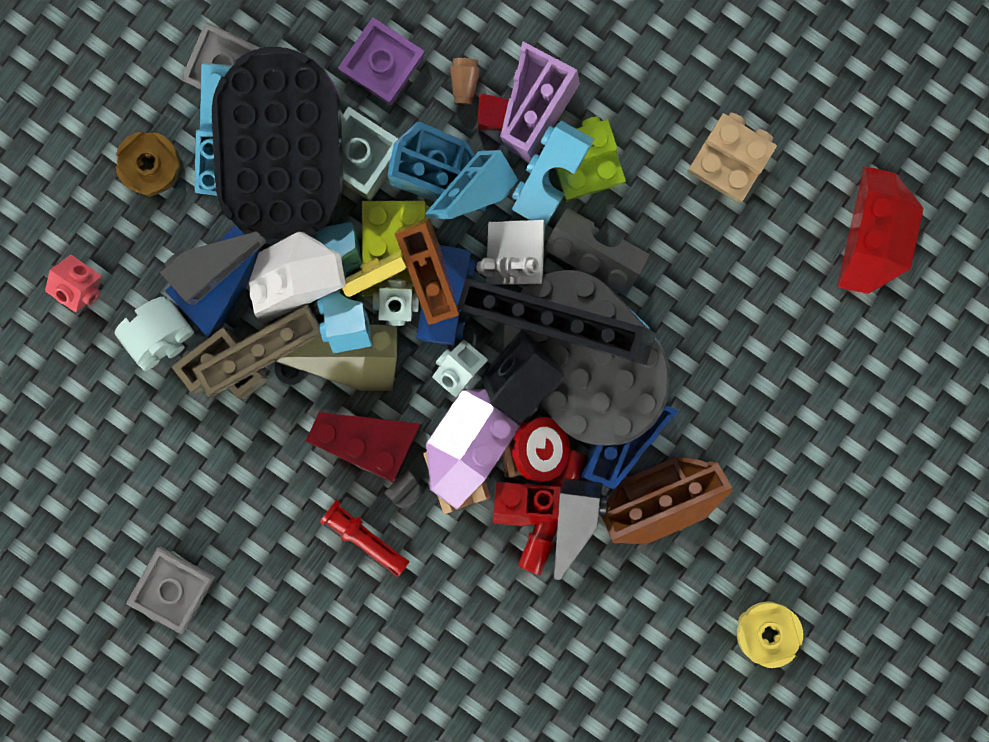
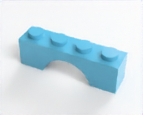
(345, 320)

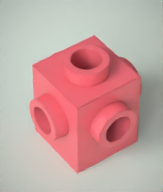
(73, 283)

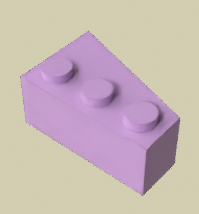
(537, 100)

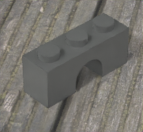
(575, 245)

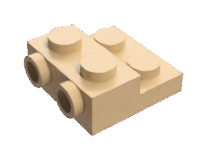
(732, 157)

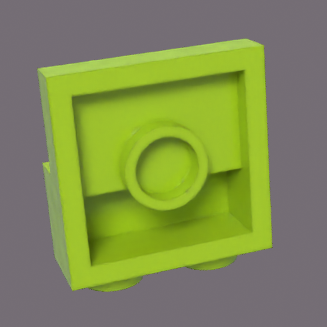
(600, 166)

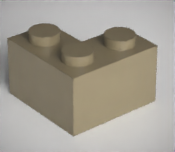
(211, 347)

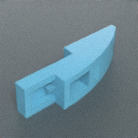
(204, 154)

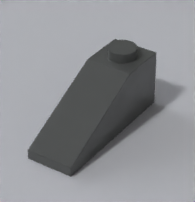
(204, 267)

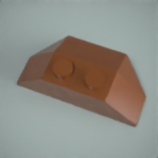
(664, 500)

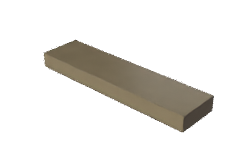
(257, 351)

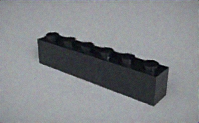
(557, 321)

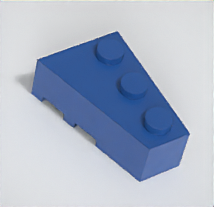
(220, 302)
(612, 463)

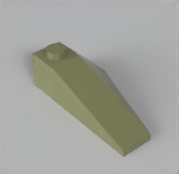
(360, 369)

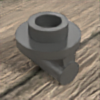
(404, 490)

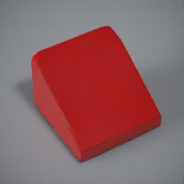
(491, 112)

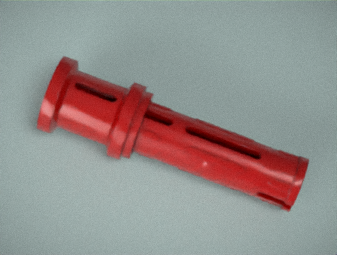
(353, 530)

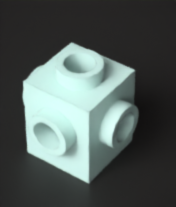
(398, 290)
(459, 368)

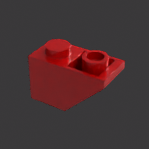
(525, 504)

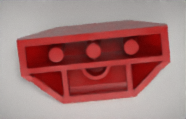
(880, 232)

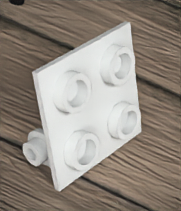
(514, 253)

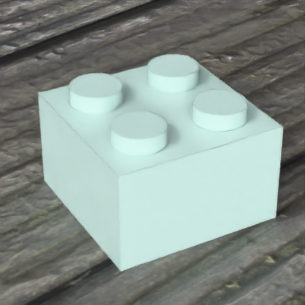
(365, 153)

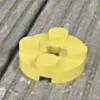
(786, 642)

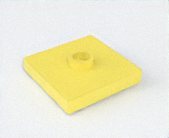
(373, 273)

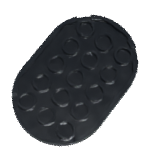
(277, 144)

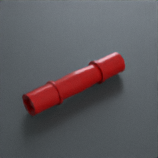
(541, 539)

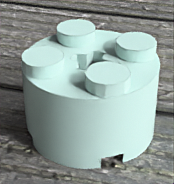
(154, 332)

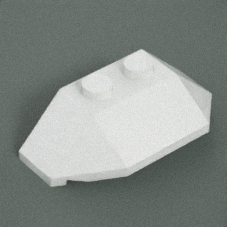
(293, 276)

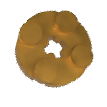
(166, 164)

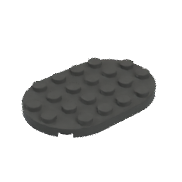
(600, 395)

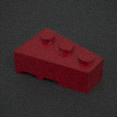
(365, 442)

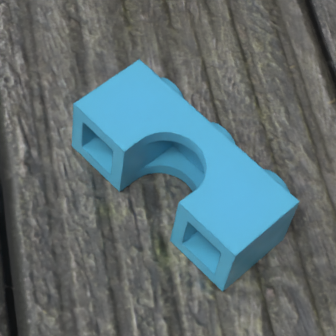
(563, 148)

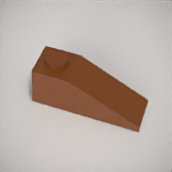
(427, 270)

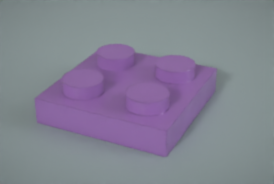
(381, 61)

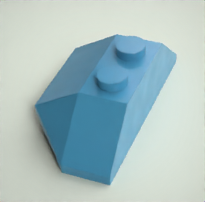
(427, 161)

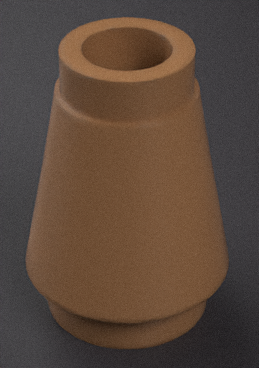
(464, 80)

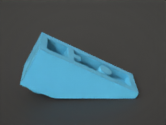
(479, 184)

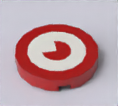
(541, 449)

